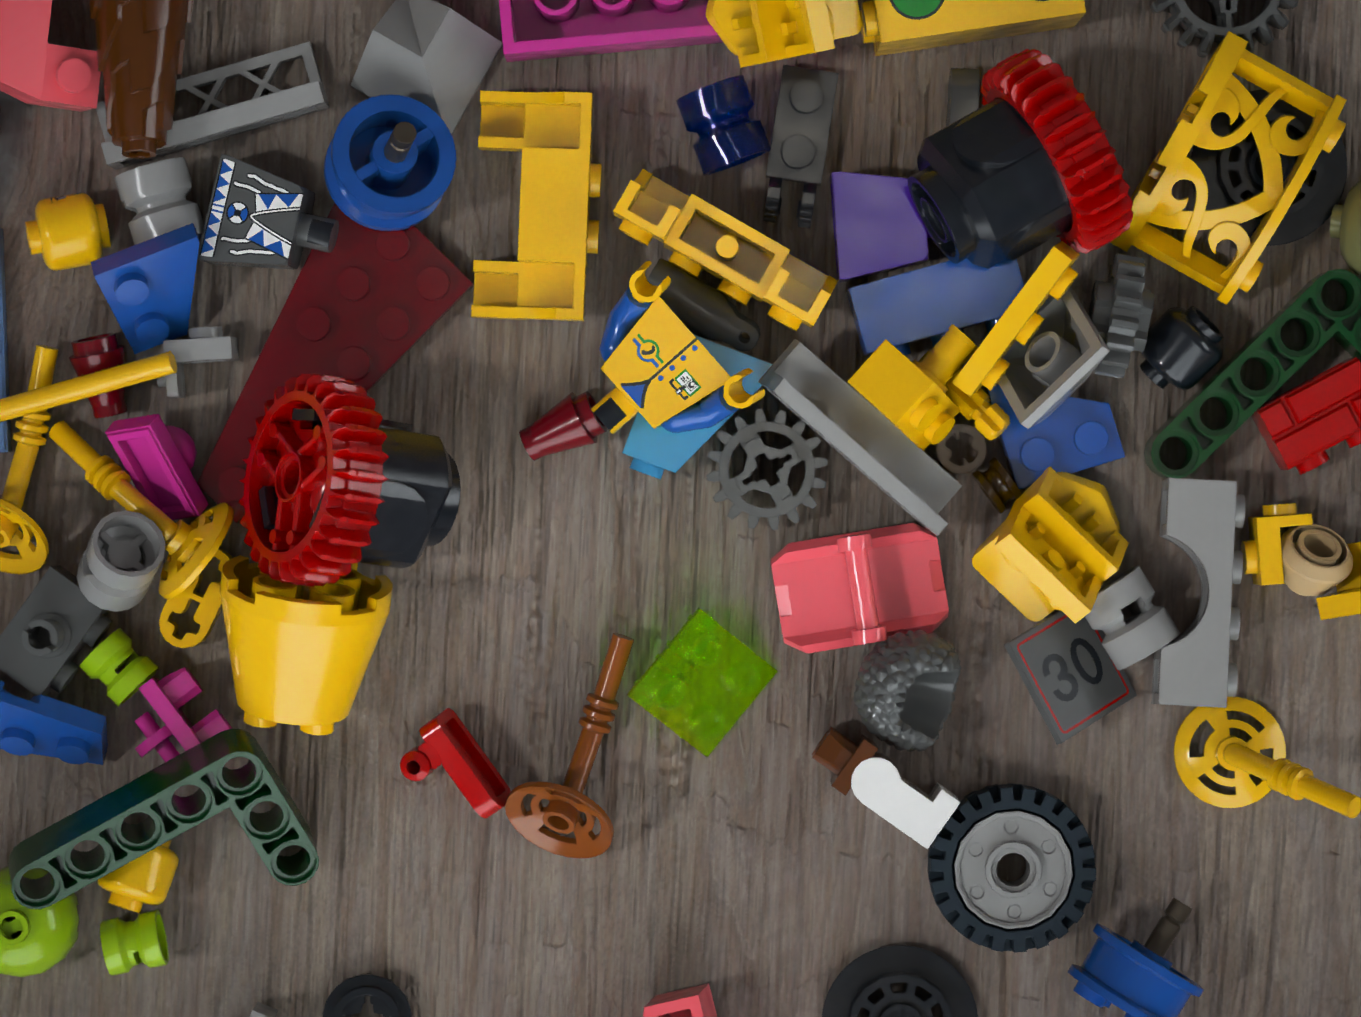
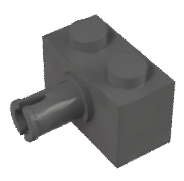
(50, 633)

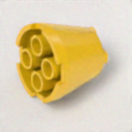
(300, 647)

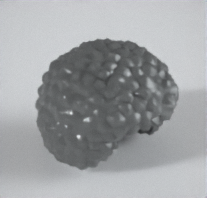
(907, 689)

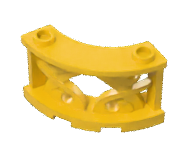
(1216, 93)

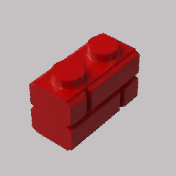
(1313, 417)

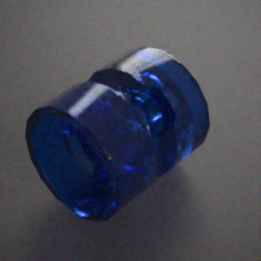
(723, 125)

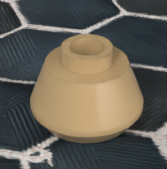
(1314, 559)

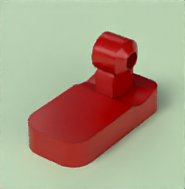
(463, 759)

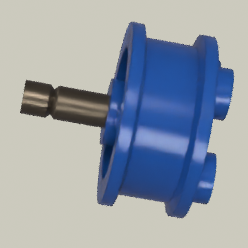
(389, 162)
(1135, 973)

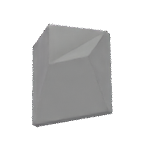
(428, 56)
(1053, 360)

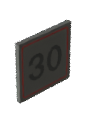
(1068, 674)

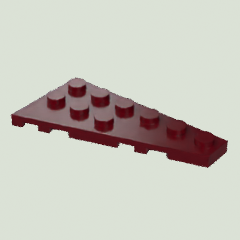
(345, 319)

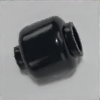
(1181, 348)

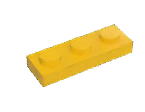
(1019, 320)

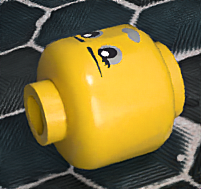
(68, 231)

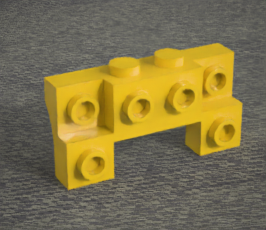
(554, 205)
(724, 247)

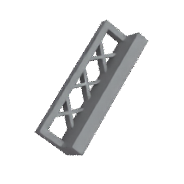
(239, 117)
(861, 435)

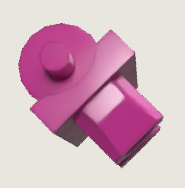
(166, 699)

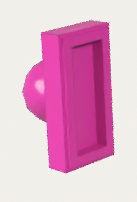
(159, 463)

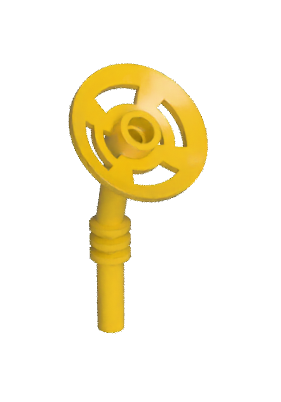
(11, 503)
(186, 543)
(1245, 759)

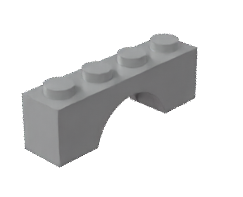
(1202, 522)

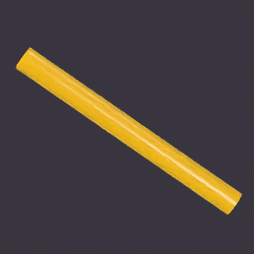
(87, 385)

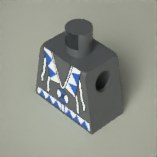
(261, 220)

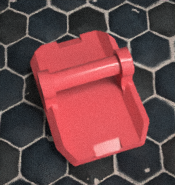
(859, 587)

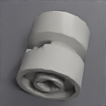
(159, 199)
(120, 560)
(1140, 634)

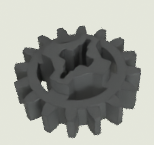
(1121, 313)
(780, 491)

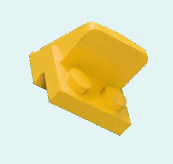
(781, 28)
(1054, 547)

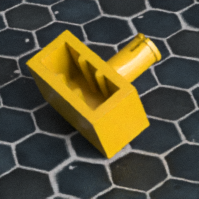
(915, 391)

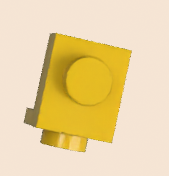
(1263, 551)

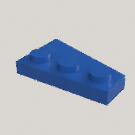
(51, 729)

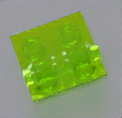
(702, 682)

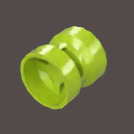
(109, 658)
(134, 942)

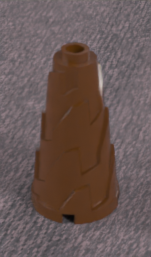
(140, 60)

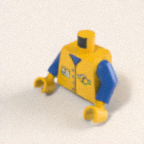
(662, 367)

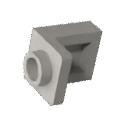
(203, 346)

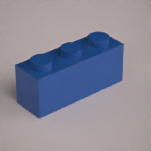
(931, 300)

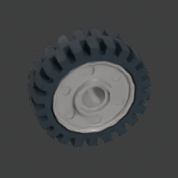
(1043, 899)

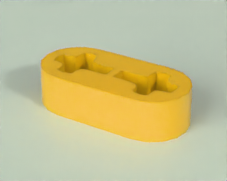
(205, 615)

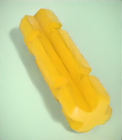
(989, 419)

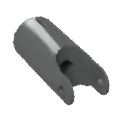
(704, 308)

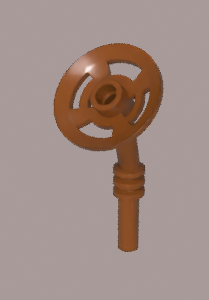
(567, 800)

